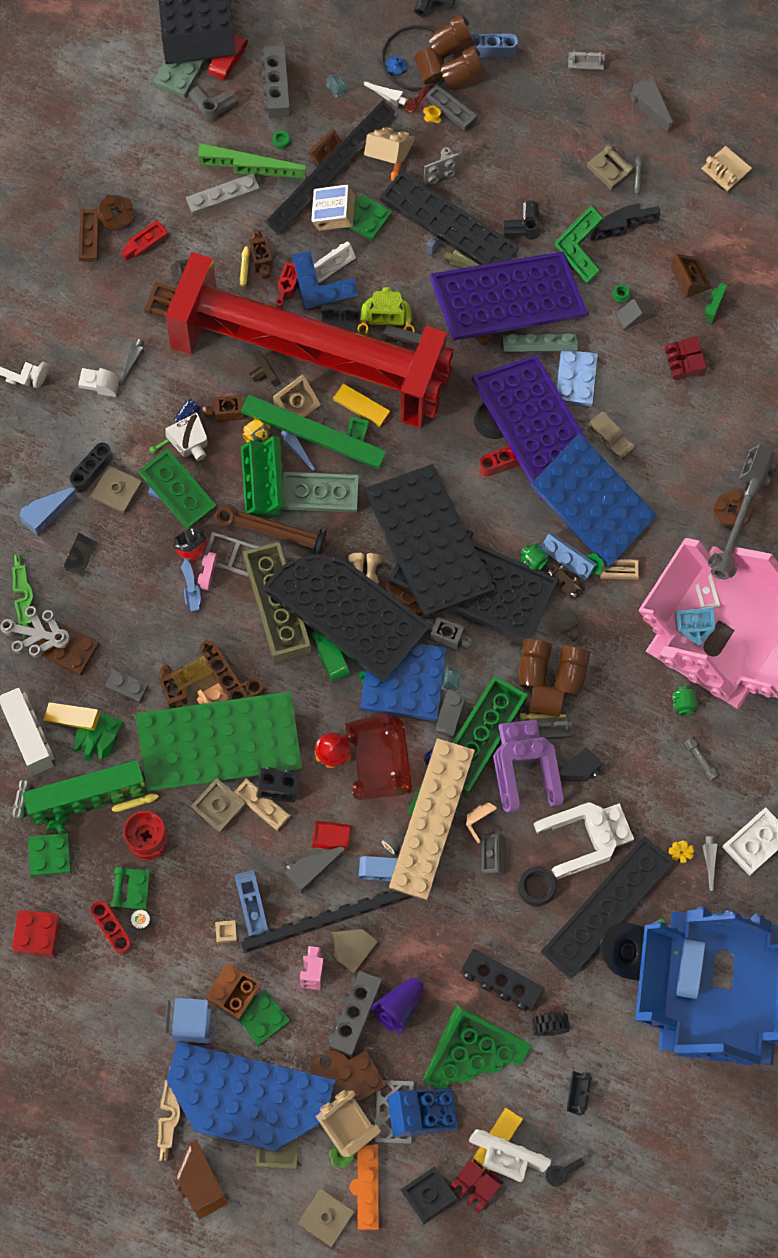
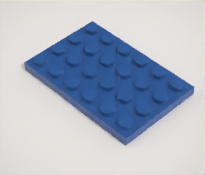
(593, 500)

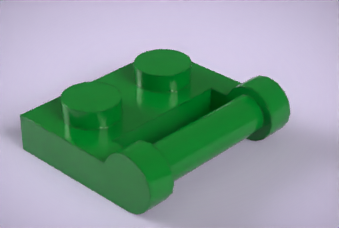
(137, 889)

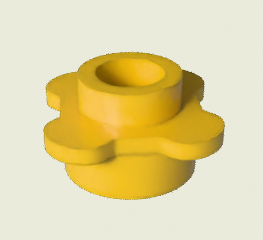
(432, 114)

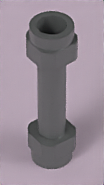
(692, 745)

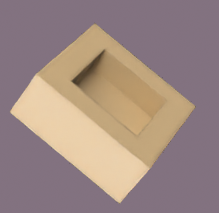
(226, 931)

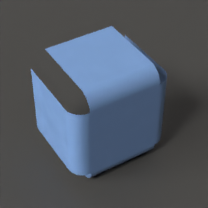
(191, 1021)

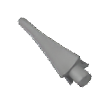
(710, 851)

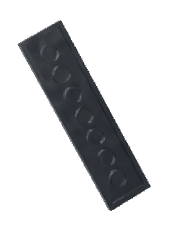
(607, 907)

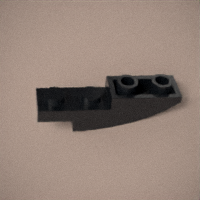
(618, 221)

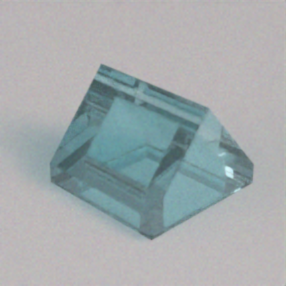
(336, 85)
(450, 678)

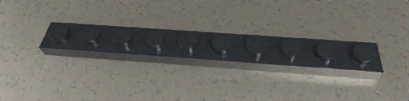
(329, 167)
(325, 919)

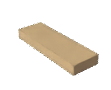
(265, 808)

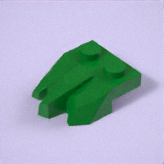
(99, 740)

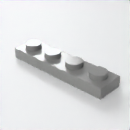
(222, 194)

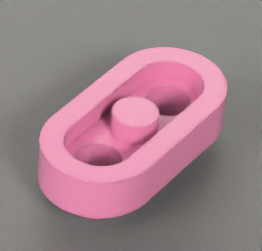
(209, 562)

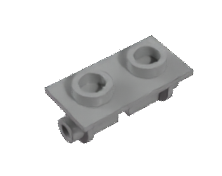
(584, 60)

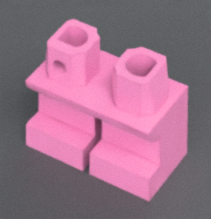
(314, 965)

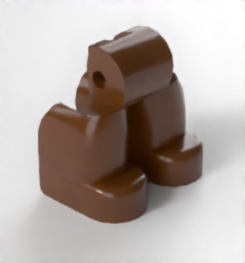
(459, 72)
(569, 678)

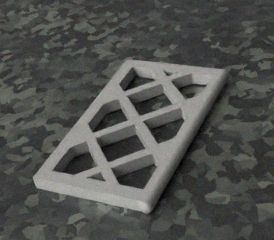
(379, 1121)

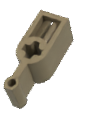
(610, 435)

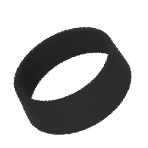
(491, 434)

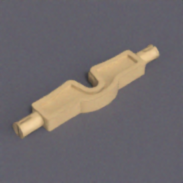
(167, 1125)

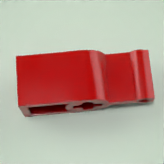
(287, 285)

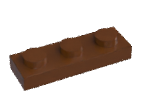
(88, 235)

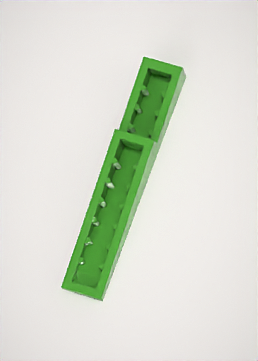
(249, 163)

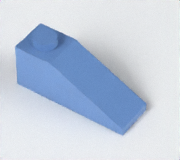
(44, 510)
(251, 902)

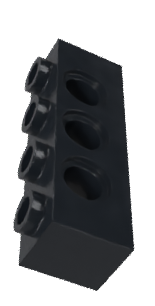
(479, 960)

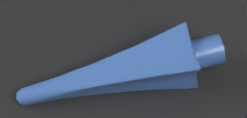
(294, 444)

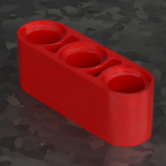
(224, 66)
(497, 464)
(115, 936)

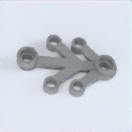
(36, 634)

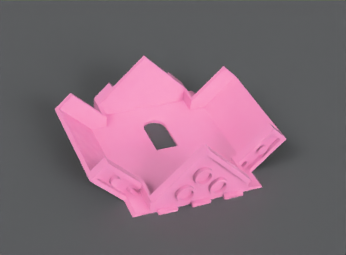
(746, 605)

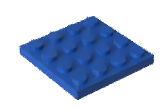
(411, 689)

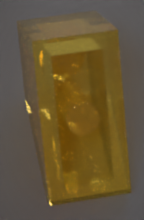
(191, 672)

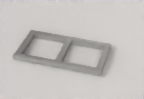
(238, 543)

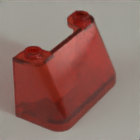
(379, 757)

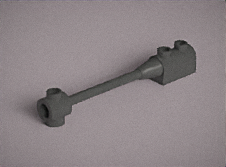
(755, 476)

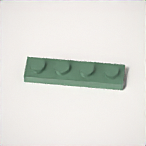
(545, 342)

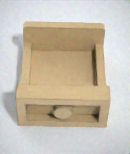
(346, 1124)

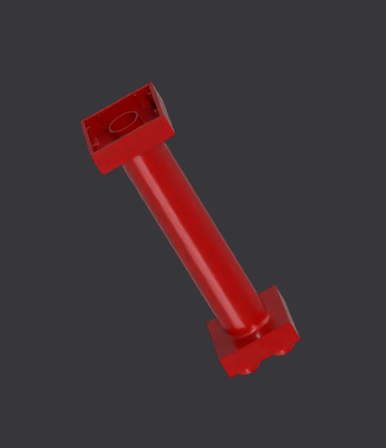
(414, 373)

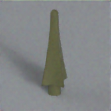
(459, 259)

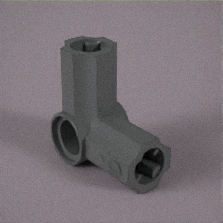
(211, 107)

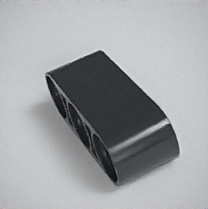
(95, 459)

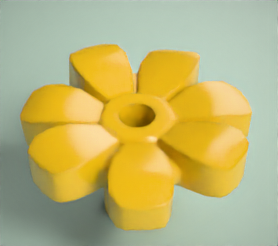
(681, 851)

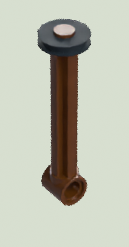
(272, 528)

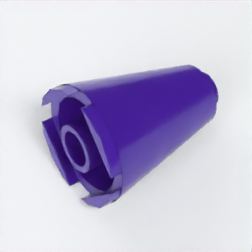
(397, 1006)

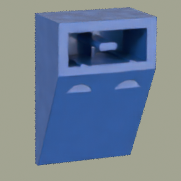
(422, 1112)

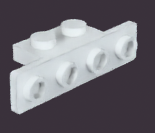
(507, 1157)

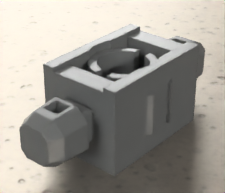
(445, 625)

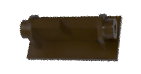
(572, 585)

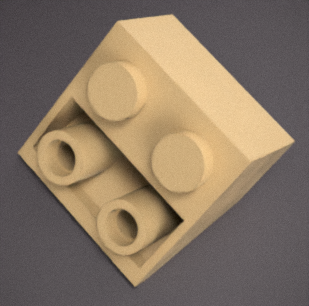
(388, 145)

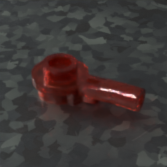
(412, 104)

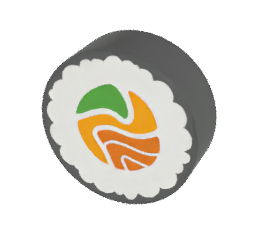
(390, 844)
(140, 919)

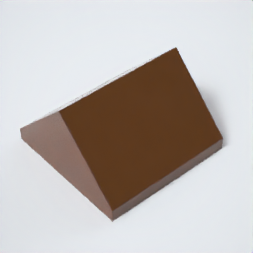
(689, 275)

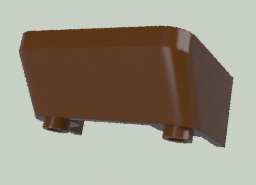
(198, 1182)

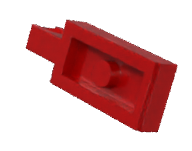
(144, 240)

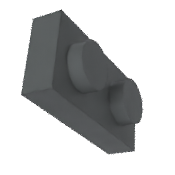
(126, 686)

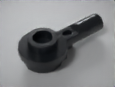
(557, 1174)

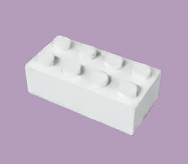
(25, 730)

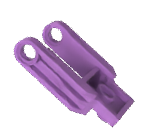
(519, 744)

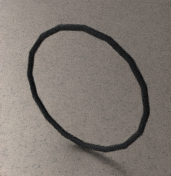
(383, 54)

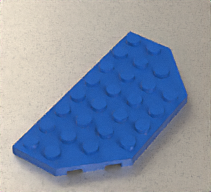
(245, 1097)

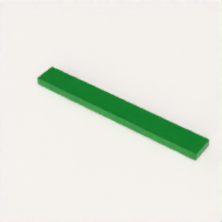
(313, 431)

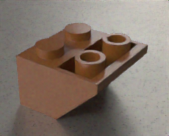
(232, 991)

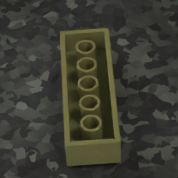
(283, 629)

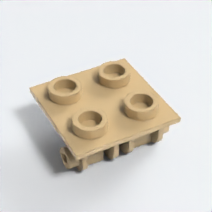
(726, 168)

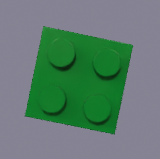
(369, 217)
(49, 855)
(263, 1018)

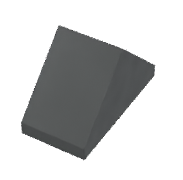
(635, 312)

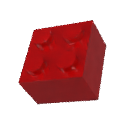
(36, 933)

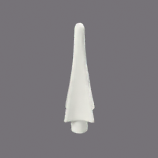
(392, 96)

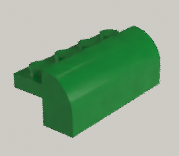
(263, 477)

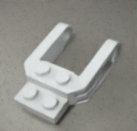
(606, 830)

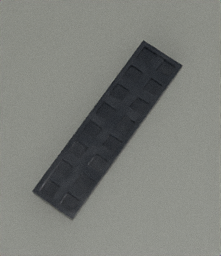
(447, 221)

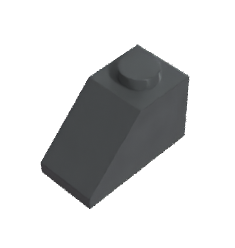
(450, 712)

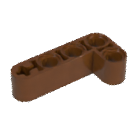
(227, 674)

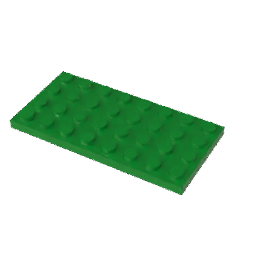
(218, 740)

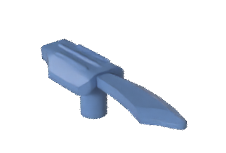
(192, 592)

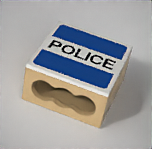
(333, 207)

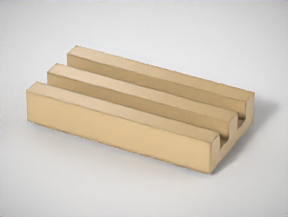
(621, 569)

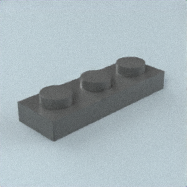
(450, 107)

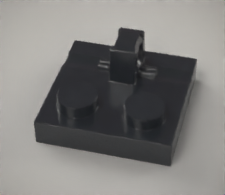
(429, 1195)

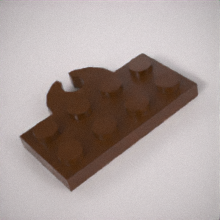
(350, 1075)

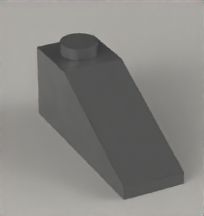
(651, 103)
(309, 869)

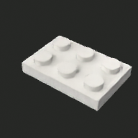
(754, 842)

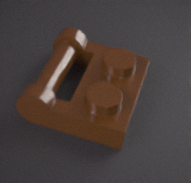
(160, 294)

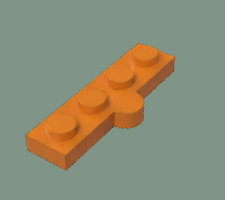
(367, 1187)

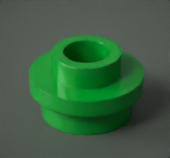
(621, 289)

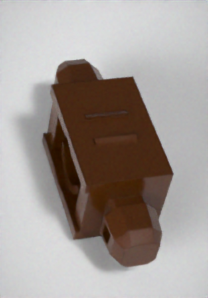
(263, 264)
(225, 415)
(165, 682)

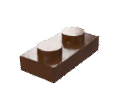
(324, 147)

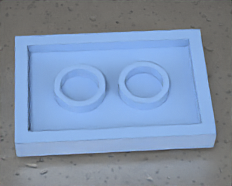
(577, 377)

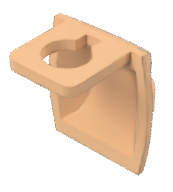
(477, 814)

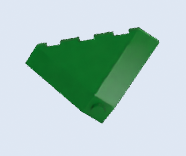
(472, 1047)

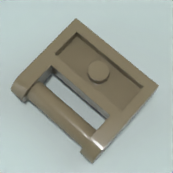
(606, 170)

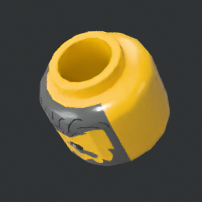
(256, 431)

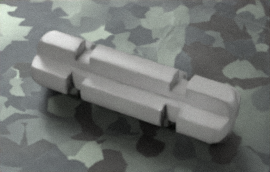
(18, 812)

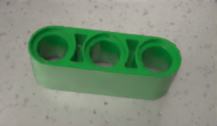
(331, 658)

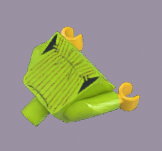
(386, 309)

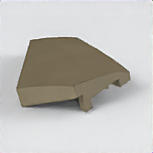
(352, 947)

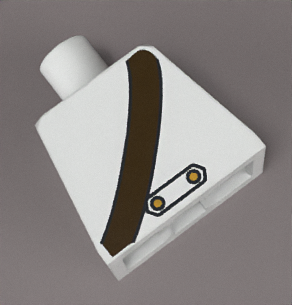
(188, 437)

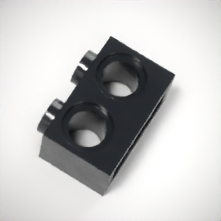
(277, 789)

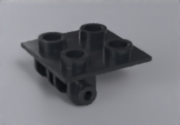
(341, 316)

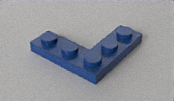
(316, 295)

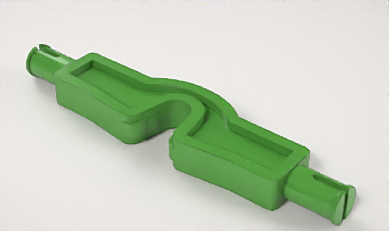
(21, 586)

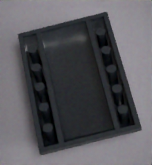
(196, 30)

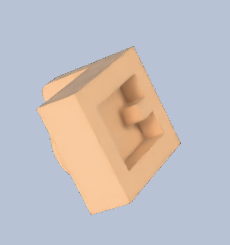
(213, 694)

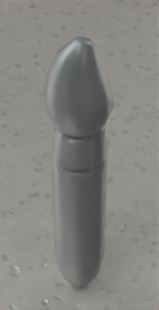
(638, 174)

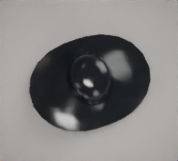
(622, 949)

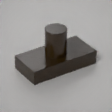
(264, 370)

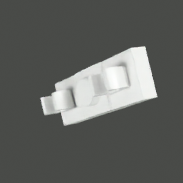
(334, 261)

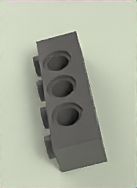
(275, 57)
(371, 986)

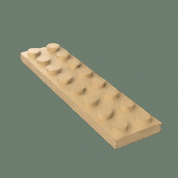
(431, 819)

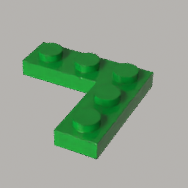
(571, 239)

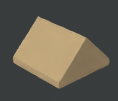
(297, 397)

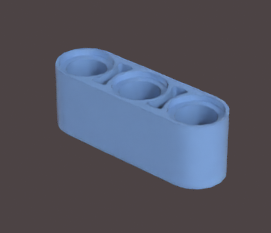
(500, 44)
(376, 868)
(690, 969)

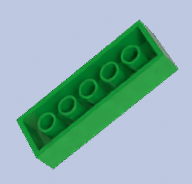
(481, 731)
(84, 792)

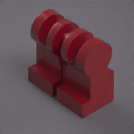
(693, 362)
(472, 1175)

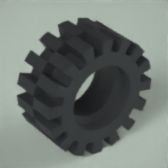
(550, 1024)

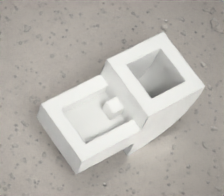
(102, 381)

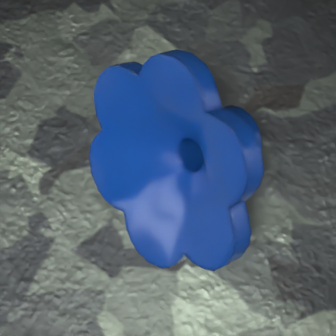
(396, 65)

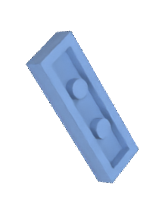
(568, 556)

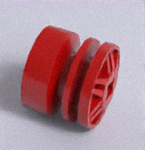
(141, 826)

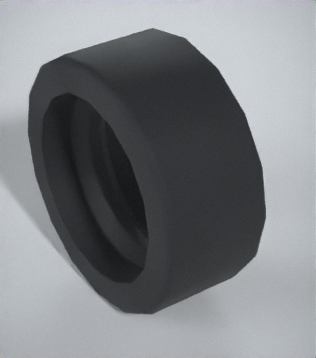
(522, 886)

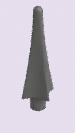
(135, 353)

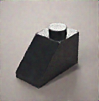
(581, 767)

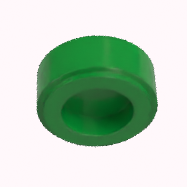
(281, 139)

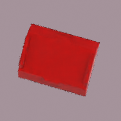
(330, 835)

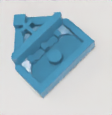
(695, 624)

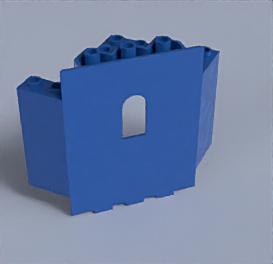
(721, 1022)

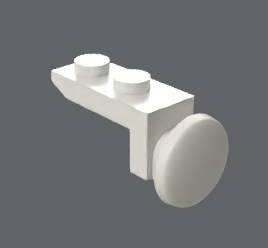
(28, 374)

